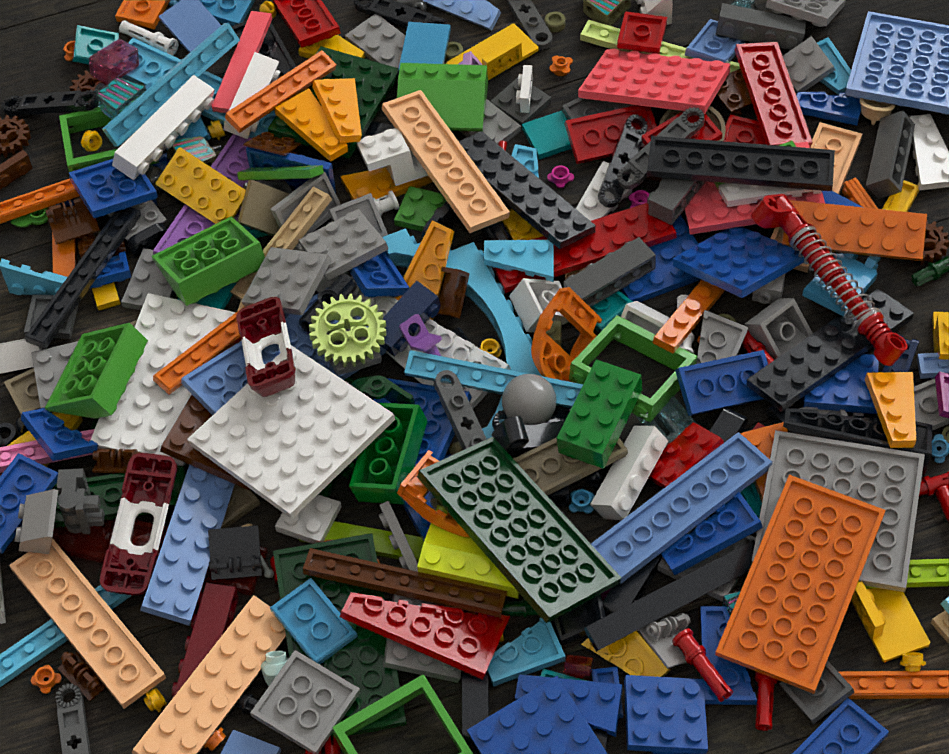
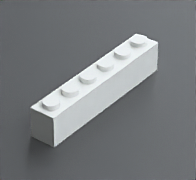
(163, 128)

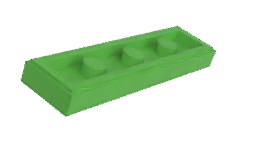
(286, 172)

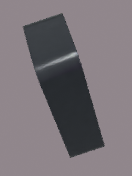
(521, 438)

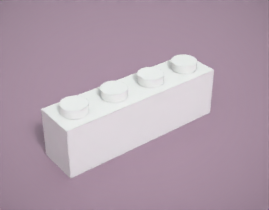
(259, 74)
(630, 473)

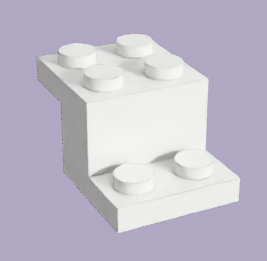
(391, 151)

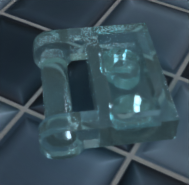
(673, 417)

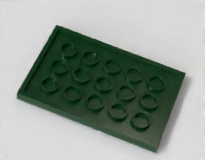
(372, 86)

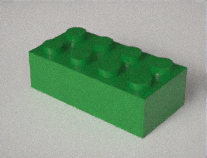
(599, 413)
(390, 456)

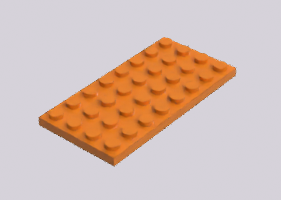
(800, 584)

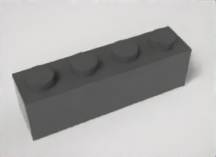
(760, 26)
(890, 155)
(672, 198)
(612, 272)

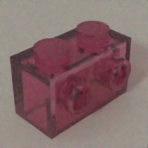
(114, 61)

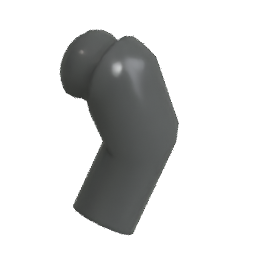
(418, 4)

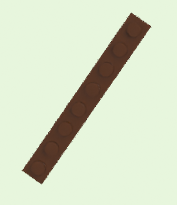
(405, 582)

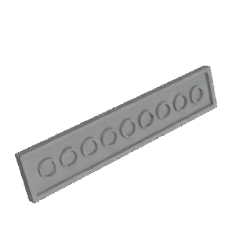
(385, 45)

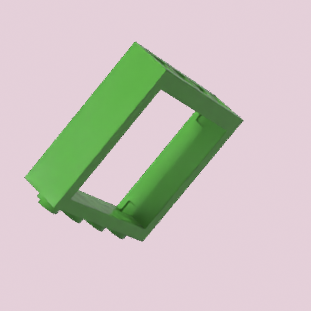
(83, 121)
(641, 341)
(391, 702)

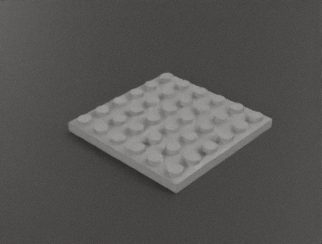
(863, 472)

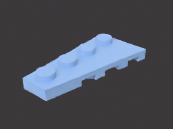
(474, 11)

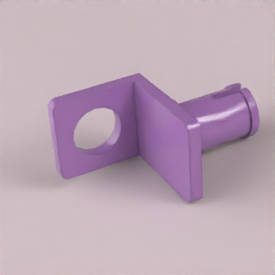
(423, 340)

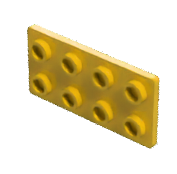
(501, 50)
(201, 187)
(889, 621)

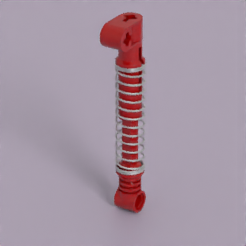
(779, 212)

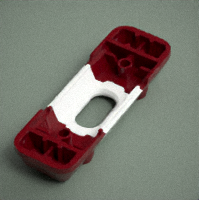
(259, 327)
(145, 489)

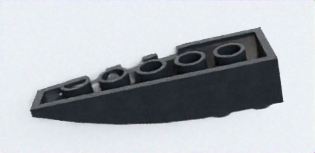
(854, 430)

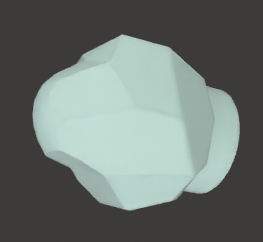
(271, 667)

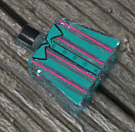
(117, 95)

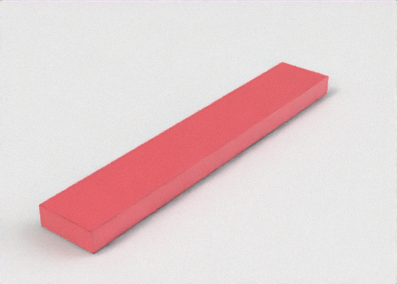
(250, 42)

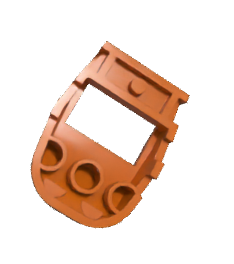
(546, 353)
(414, 491)

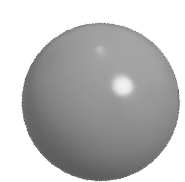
(529, 398)

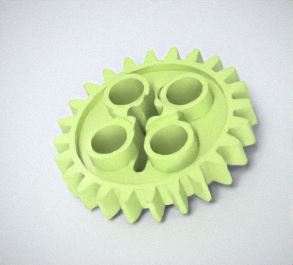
(351, 348)

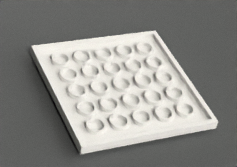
(294, 439)

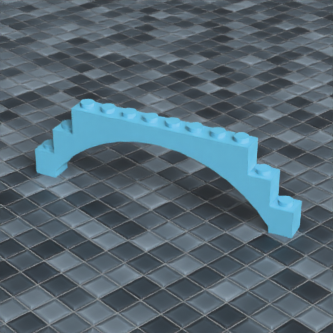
(484, 293)

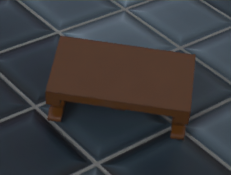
(453, 292)

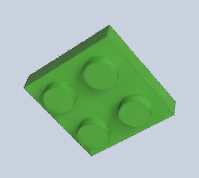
(418, 208)

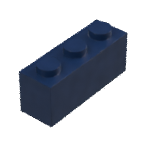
(415, 301)

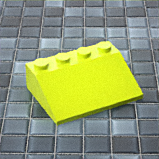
(460, 559)

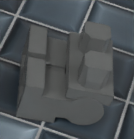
(77, 505)

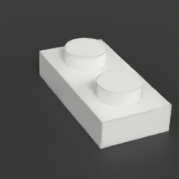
(523, 96)

